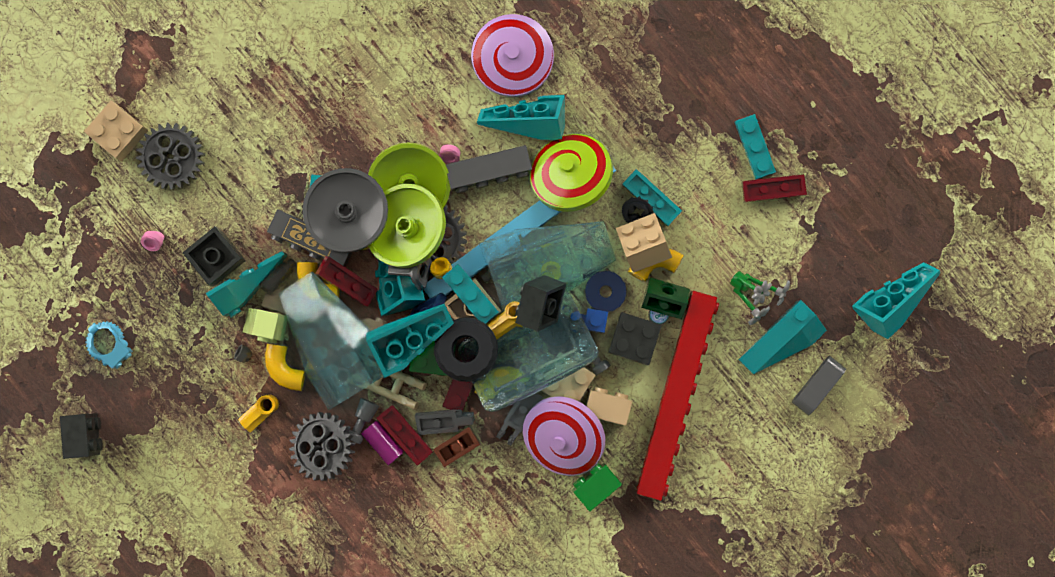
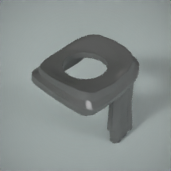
(418, 280)

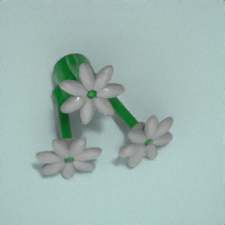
(743, 282)

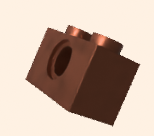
(457, 446)

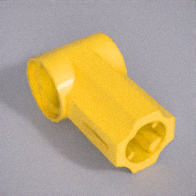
(505, 321)
(257, 413)

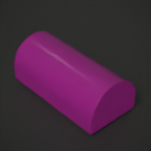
(382, 442)

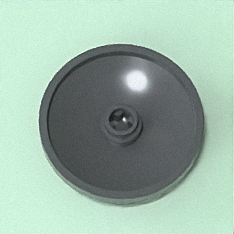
(345, 210)

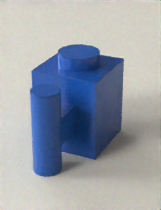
(595, 320)

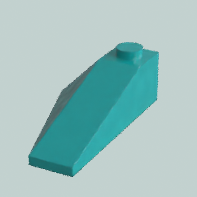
(396, 292)
(892, 305)

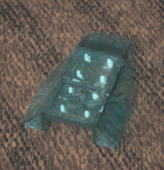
(559, 251)
(329, 341)

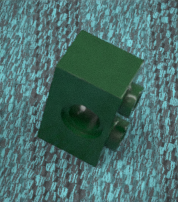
(665, 298)

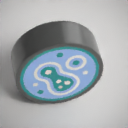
(657, 317)

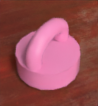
(449, 154)
(152, 240)

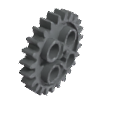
(153, 147)
(455, 239)
(334, 459)

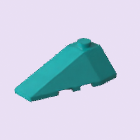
(535, 119)
(235, 294)
(788, 335)
(402, 340)

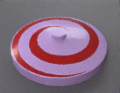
(512, 55)
(564, 436)

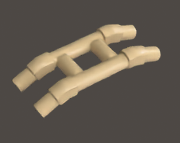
(393, 394)

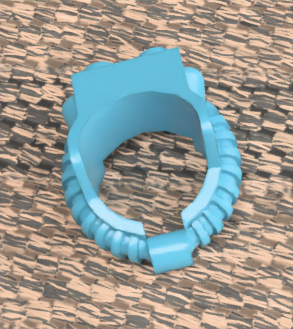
(120, 350)

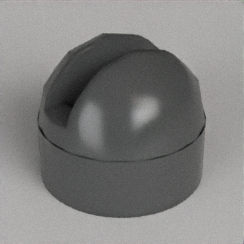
(242, 354)

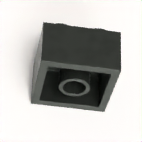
(214, 256)
(540, 303)
(635, 338)
(80, 435)

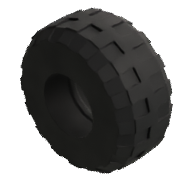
(481, 364)

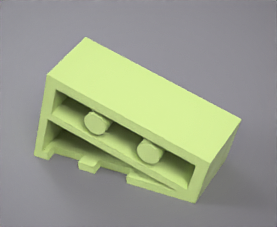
(265, 325)

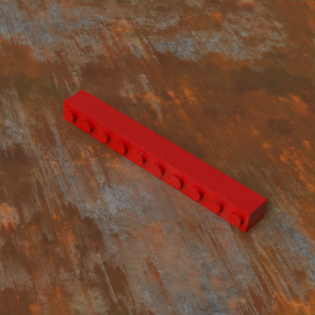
(676, 395)

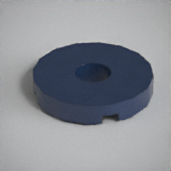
(609, 279)

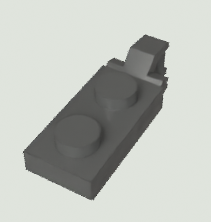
(442, 421)

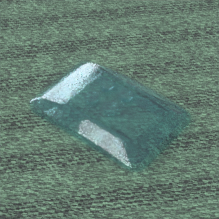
(533, 359)

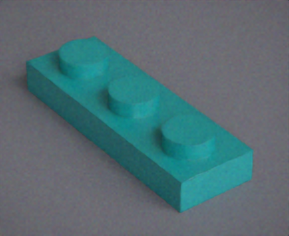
(755, 146)
(663, 207)
(470, 294)

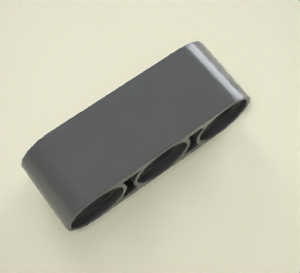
(819, 385)

